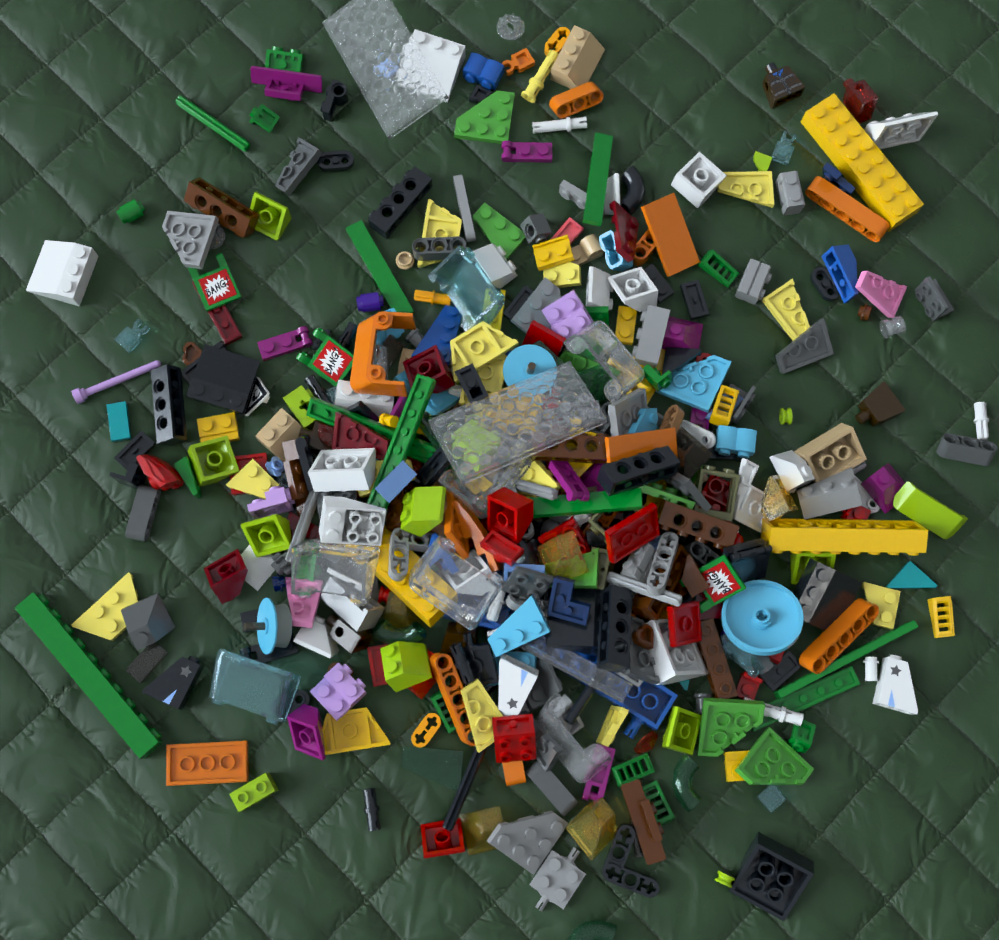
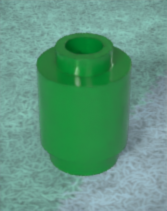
(130, 211)

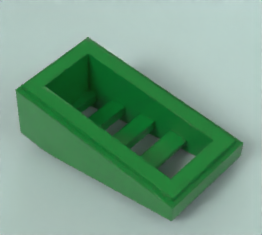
(716, 258)
(187, 473)
(450, 728)
(617, 776)
(655, 785)

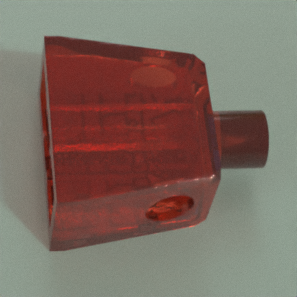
(859, 99)

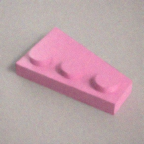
(882, 293)
(302, 609)

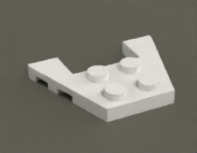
(748, 498)

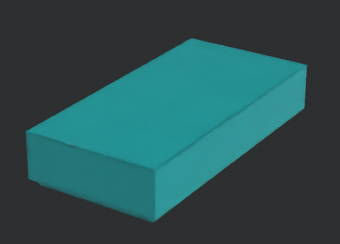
(119, 421)

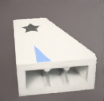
(514, 684)
(895, 686)

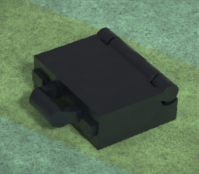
(749, 558)

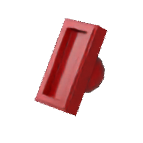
(501, 548)

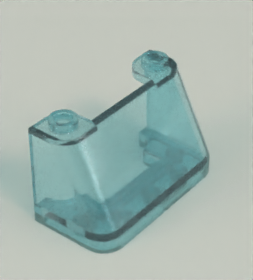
(468, 287)
(253, 686)

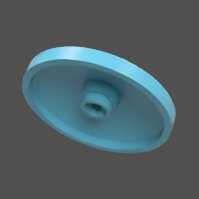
(762, 618)

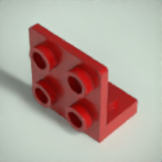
(514, 738)

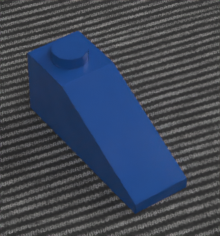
(843, 270)

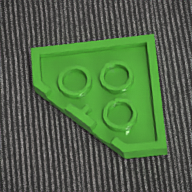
(487, 120)
(726, 723)
(773, 763)

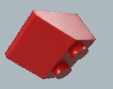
(509, 513)

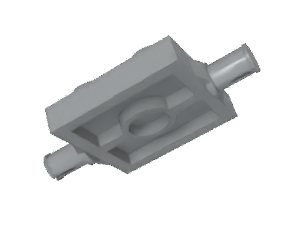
(557, 879)

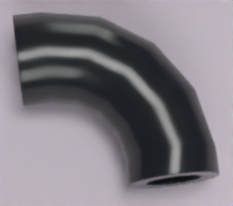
(635, 188)

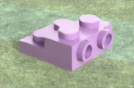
(567, 315)
(277, 502)
(339, 691)

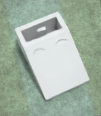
(351, 522)

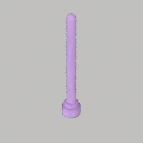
(82, 394)

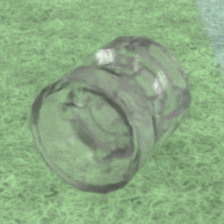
(891, 327)

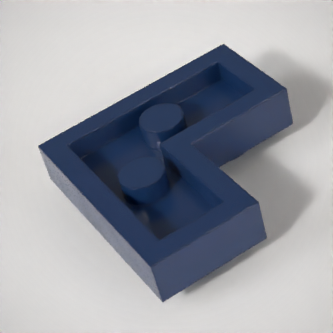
(833, 175)
(563, 606)

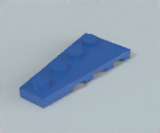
(442, 332)

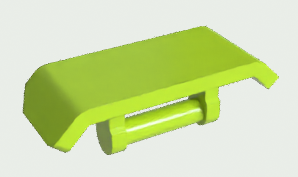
(928, 511)

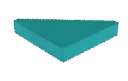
(911, 578)

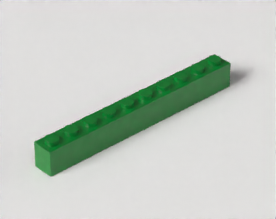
(89, 675)

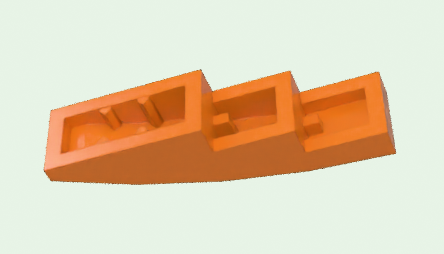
(473, 529)

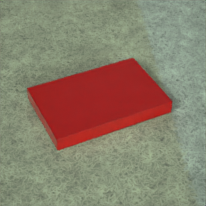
(632, 533)

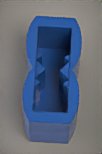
(483, 71)

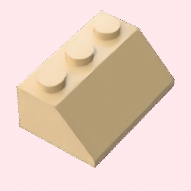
(577, 59)
(832, 452)

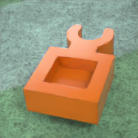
(521, 61)

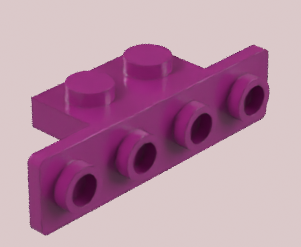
(285, 83)

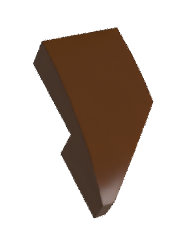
(693, 578)

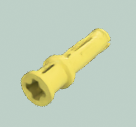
(536, 82)

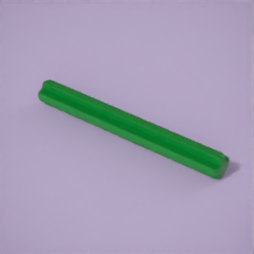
(213, 123)

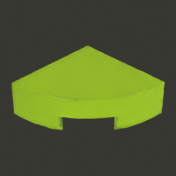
(761, 161)

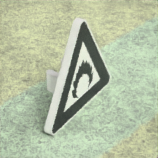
(258, 395)

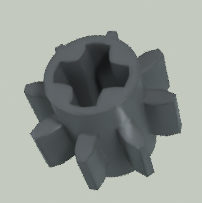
(280, 564)

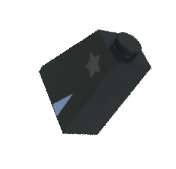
(176, 682)

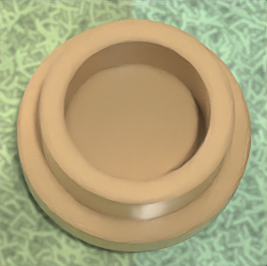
(404, 260)

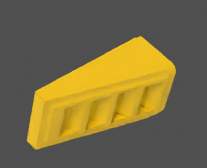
(721, 417)
(947, 602)

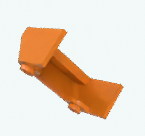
(372, 378)

